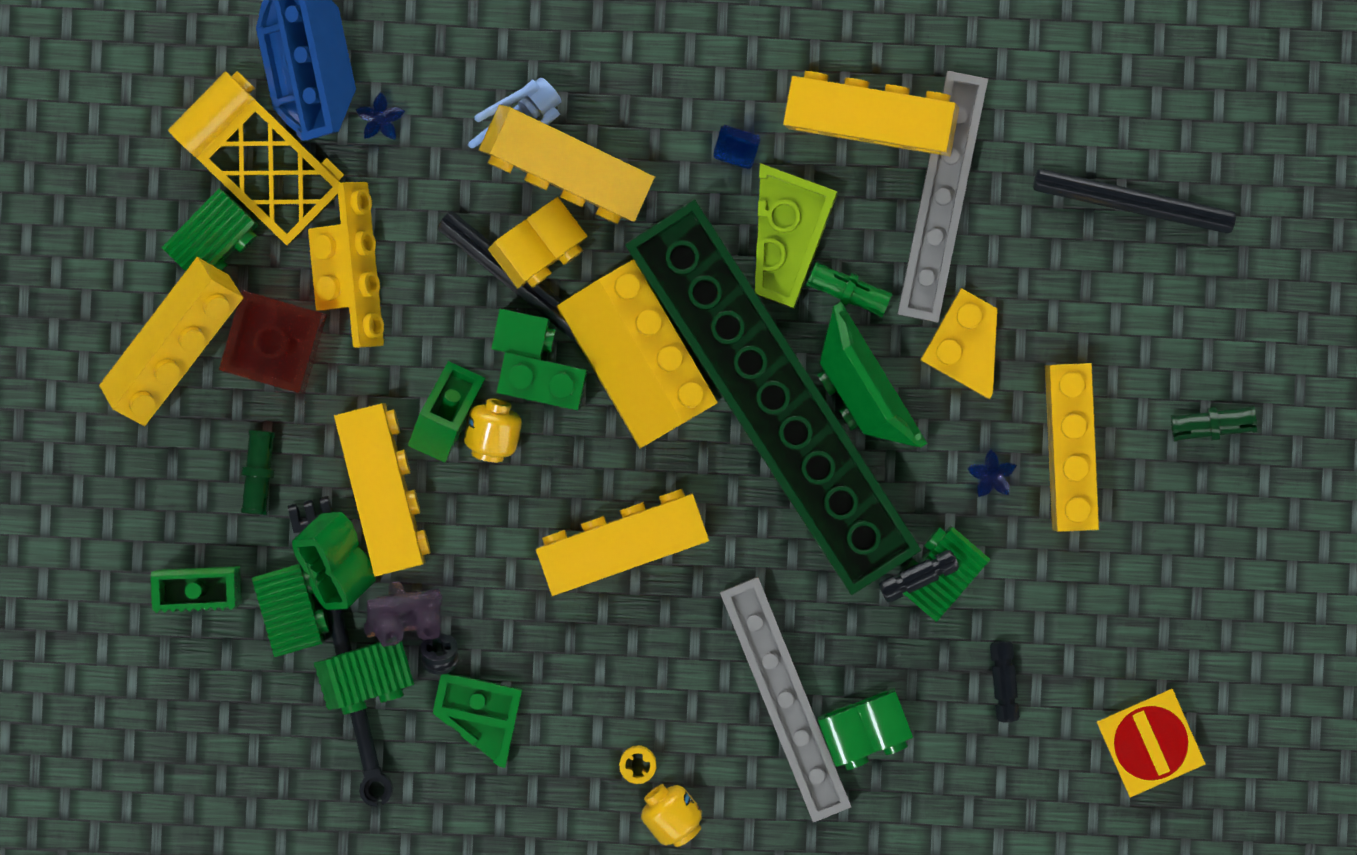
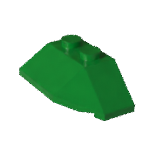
(862, 384)

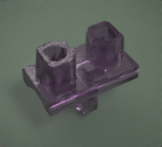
(401, 612)

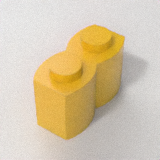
(538, 243)

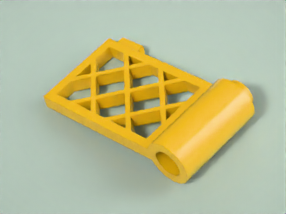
(217, 117)

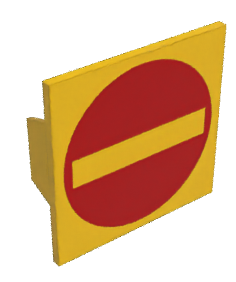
(1151, 743)

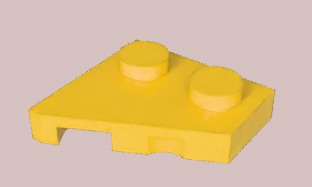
(966, 343)

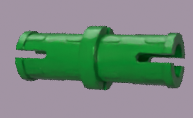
(849, 289)

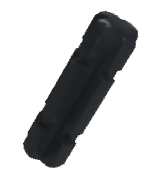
(919, 576)
(1004, 681)

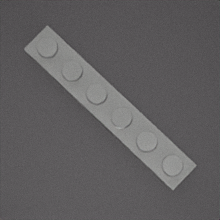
(942, 205)
(785, 699)

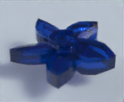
(380, 117)
(992, 474)

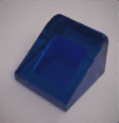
(736, 147)

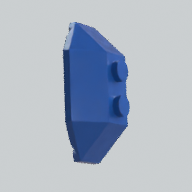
(306, 64)

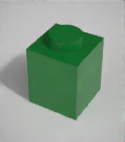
(523, 334)

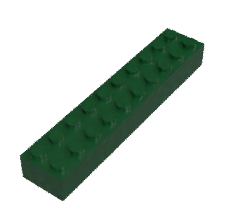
(773, 397)

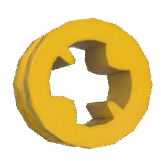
(627, 772)

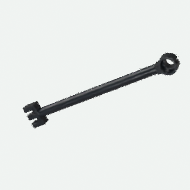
(341, 642)

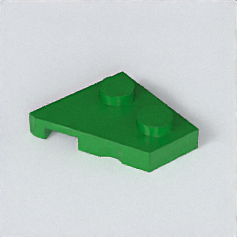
(479, 712)

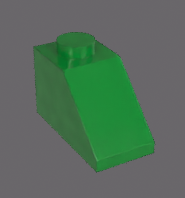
(446, 411)

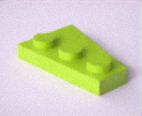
(789, 232)

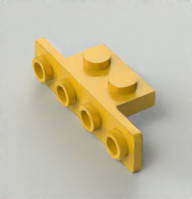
(346, 265)

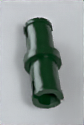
(1213, 423)
(257, 472)

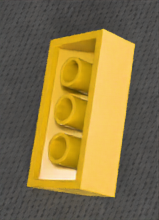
(636, 354)

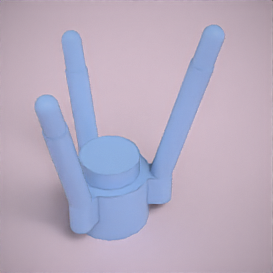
(534, 99)

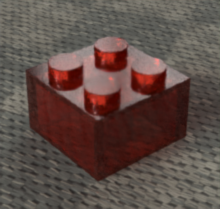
(273, 342)

